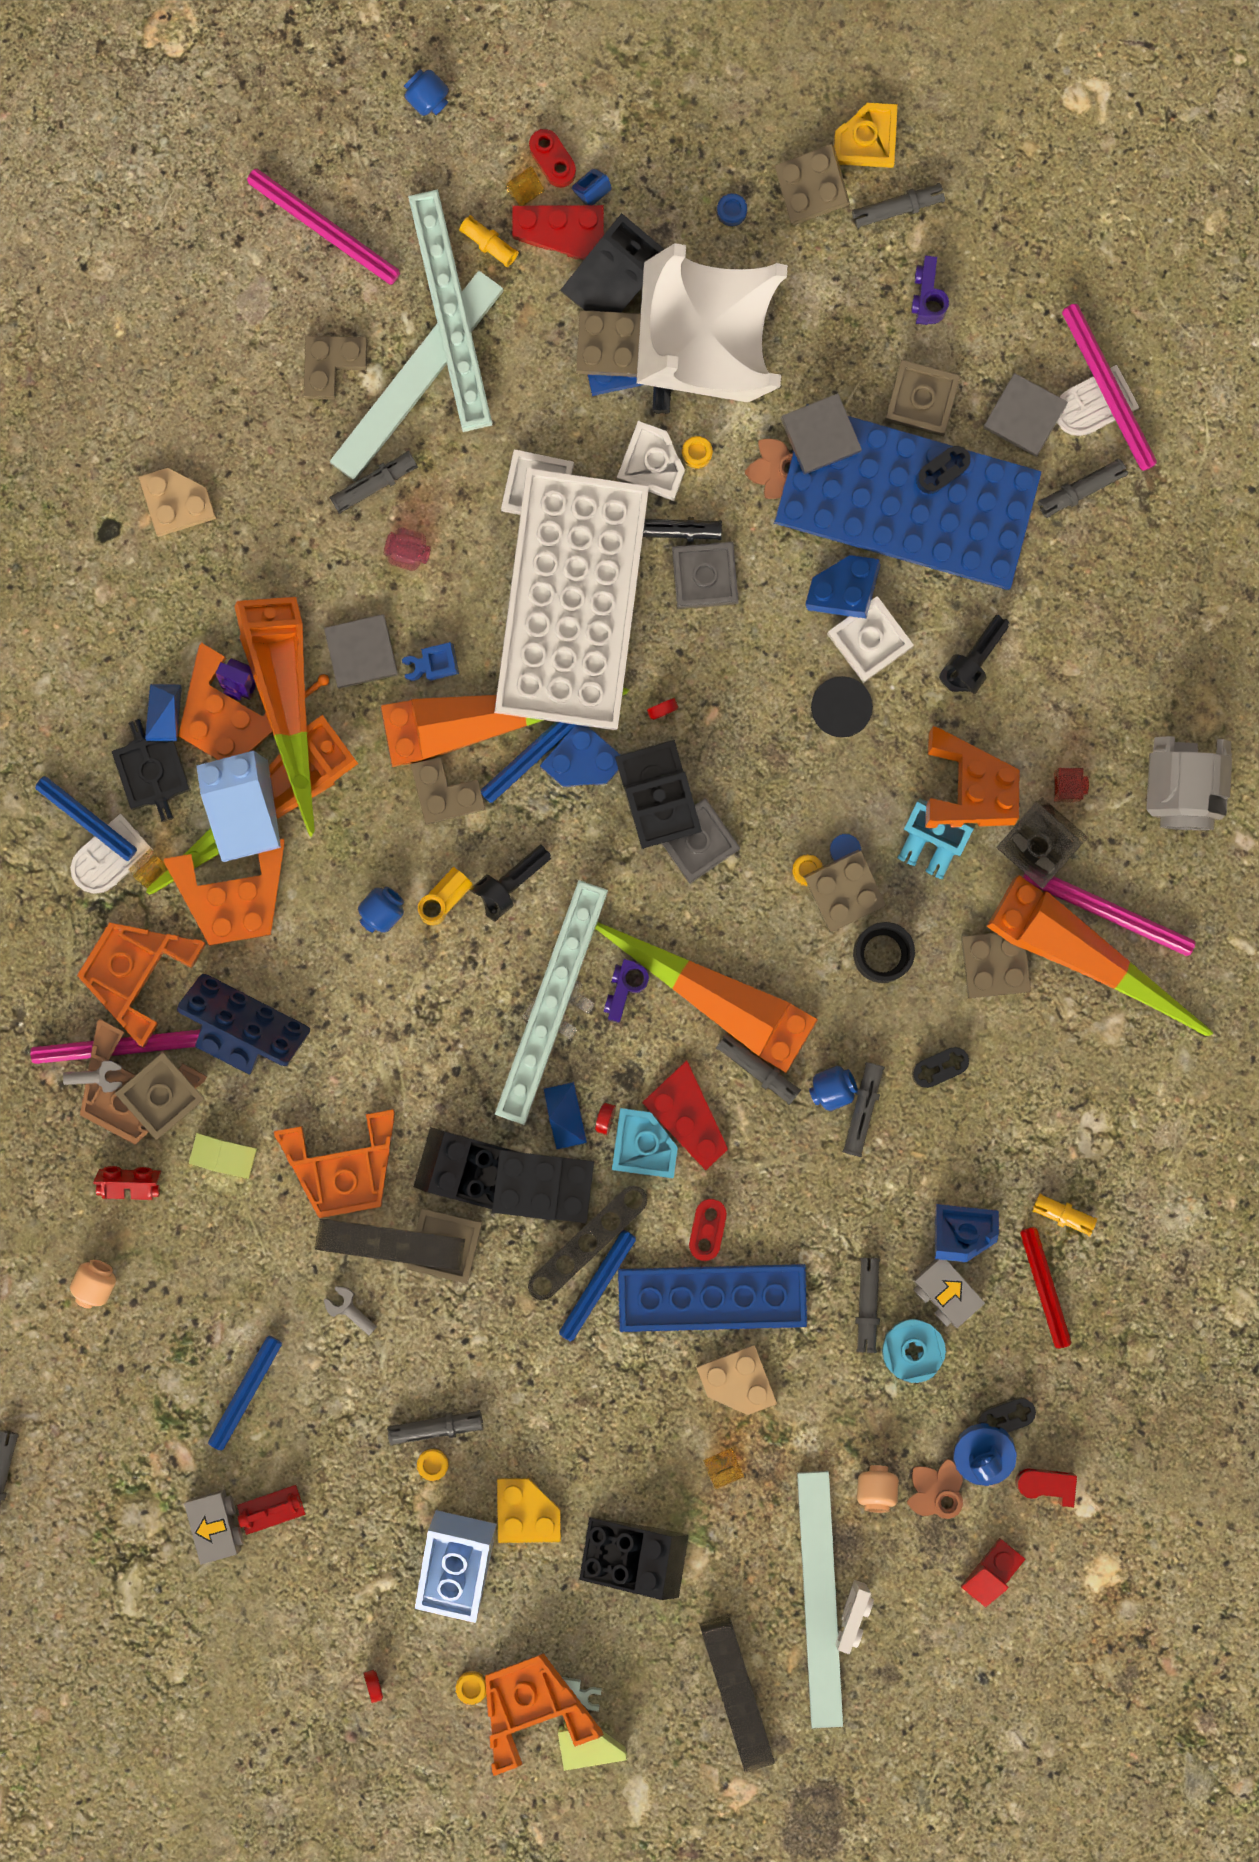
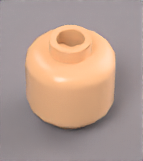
(93, 1284)
(877, 1489)

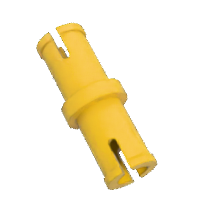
(488, 241)
(1064, 1214)

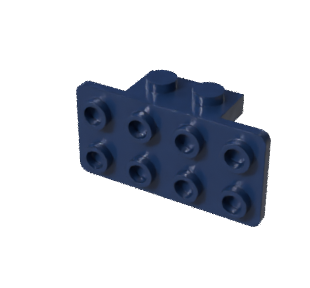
(239, 1026)

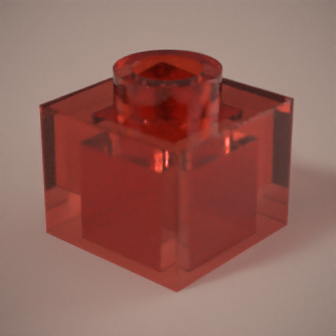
(1070, 785)

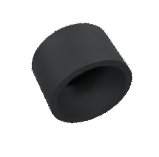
(904, 941)

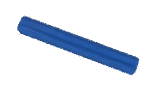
(525, 760)
(86, 818)
(597, 1285)
(245, 1393)

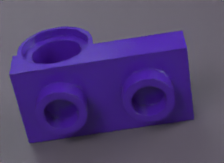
(926, 277)
(236, 679)
(616, 1002)

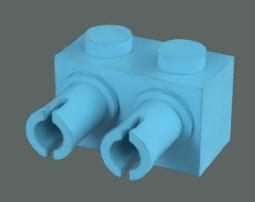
(948, 839)

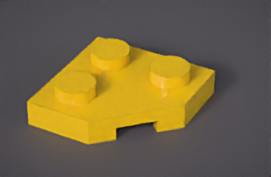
(868, 137)
(526, 1513)

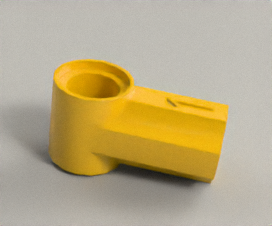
(446, 894)

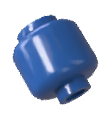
(426, 92)
(381, 910)
(833, 1088)

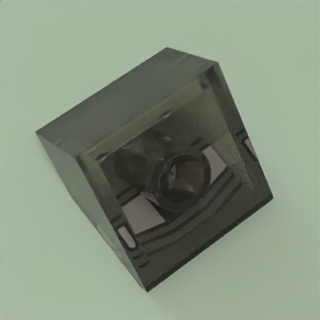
(1042, 842)

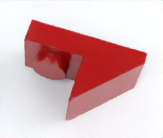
(993, 1573)

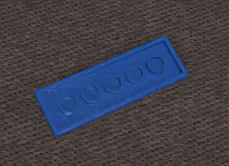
(712, 1297)

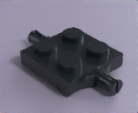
(150, 772)

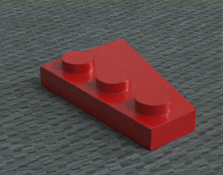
(560, 228)
(686, 1115)

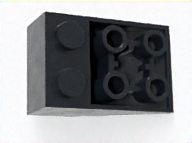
(612, 269)
(459, 1168)
(634, 1558)

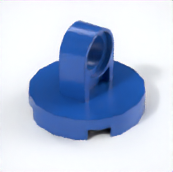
(985, 1454)

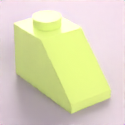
(592, 1753)

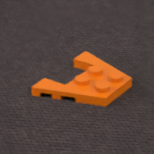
(216, 720)
(985, 786)
(233, 907)
(122, 966)
(345, 1179)
(527, 1696)

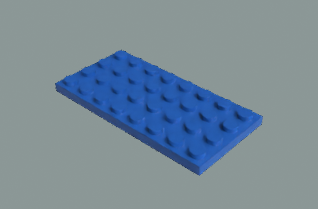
(875, 505)

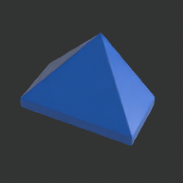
(163, 712)
(565, 1115)

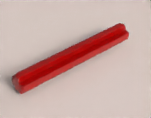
(1045, 1287)

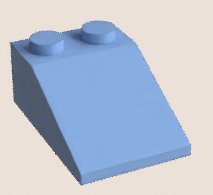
(240, 805)
(455, 1566)

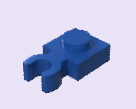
(437, 663)

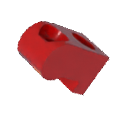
(1040, 1482)

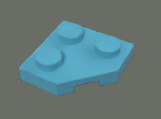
(643, 1145)

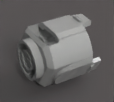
(1188, 786)

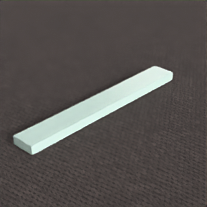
(450, 310)
(409, 385)
(551, 1002)
(819, 1599)

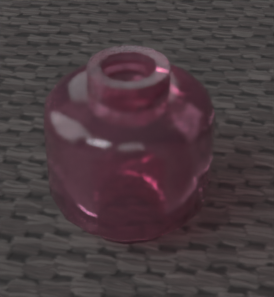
(406, 549)

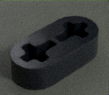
(946, 475)
(943, 1074)
(1006, 1408)

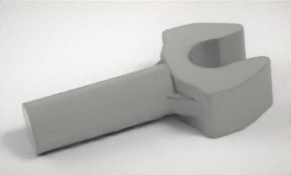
(97, 1076)
(349, 1310)

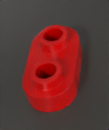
(551, 157)
(707, 1229)

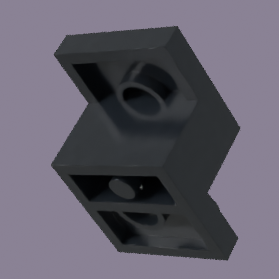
(658, 794)
(543, 1186)

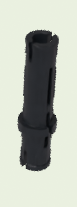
(687, 529)

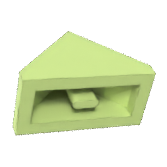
(222, 1156)

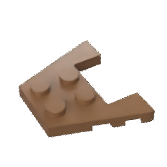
(107, 1108)

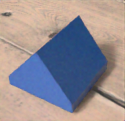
(592, 187)

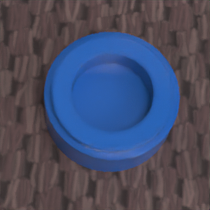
(732, 209)
(843, 845)

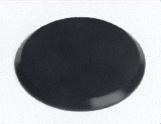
(841, 706)

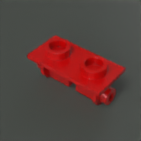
(141, 1181)
(270, 1509)

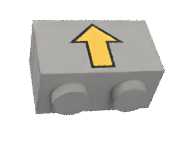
(948, 1292)
(213, 1526)

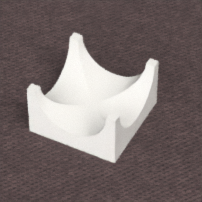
(705, 327)

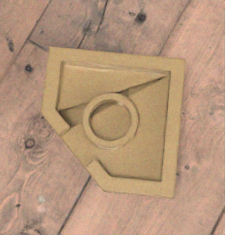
(175, 501)
(738, 1381)

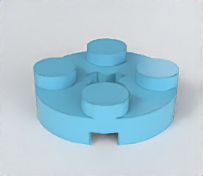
(928, 1360)

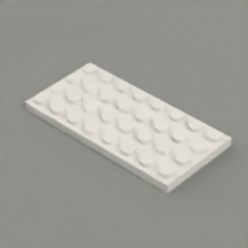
(571, 599)

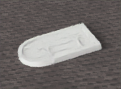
(1088, 408)
(98, 867)

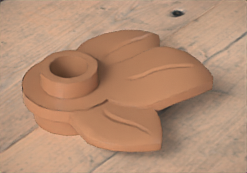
(770, 468)
(933, 1487)

